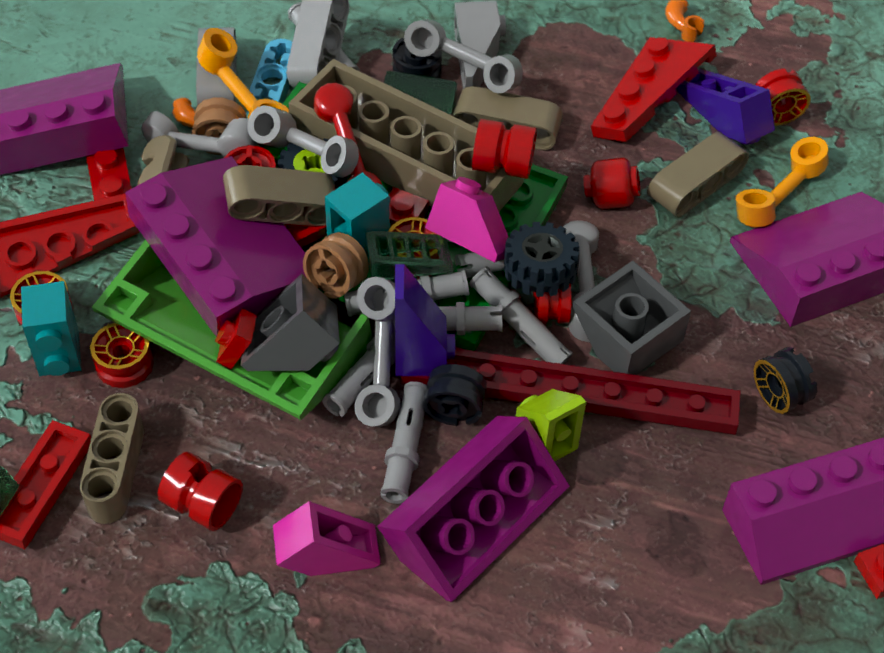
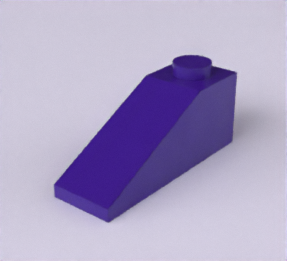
(730, 105)
(419, 328)

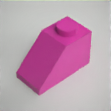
(468, 218)
(324, 541)

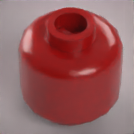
(612, 183)

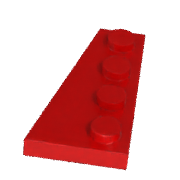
(647, 83)
(61, 237)

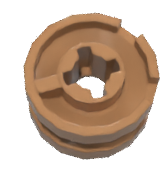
(214, 115)
(336, 264)

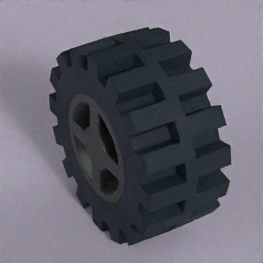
(541, 259)

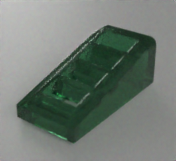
(386, 242)

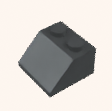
(631, 319)
(294, 330)

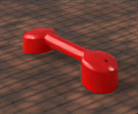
(333, 105)

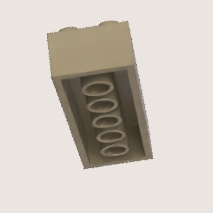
(401, 136)

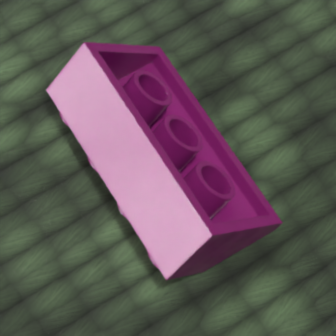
(474, 506)
(810, 511)

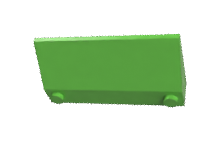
(155, 307)

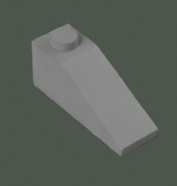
(478, 28)

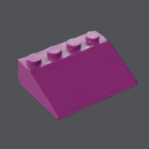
(62, 118)
(211, 255)
(818, 257)

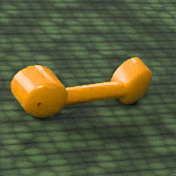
(216, 56)
(808, 161)

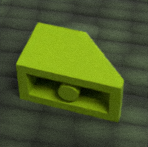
(556, 419)

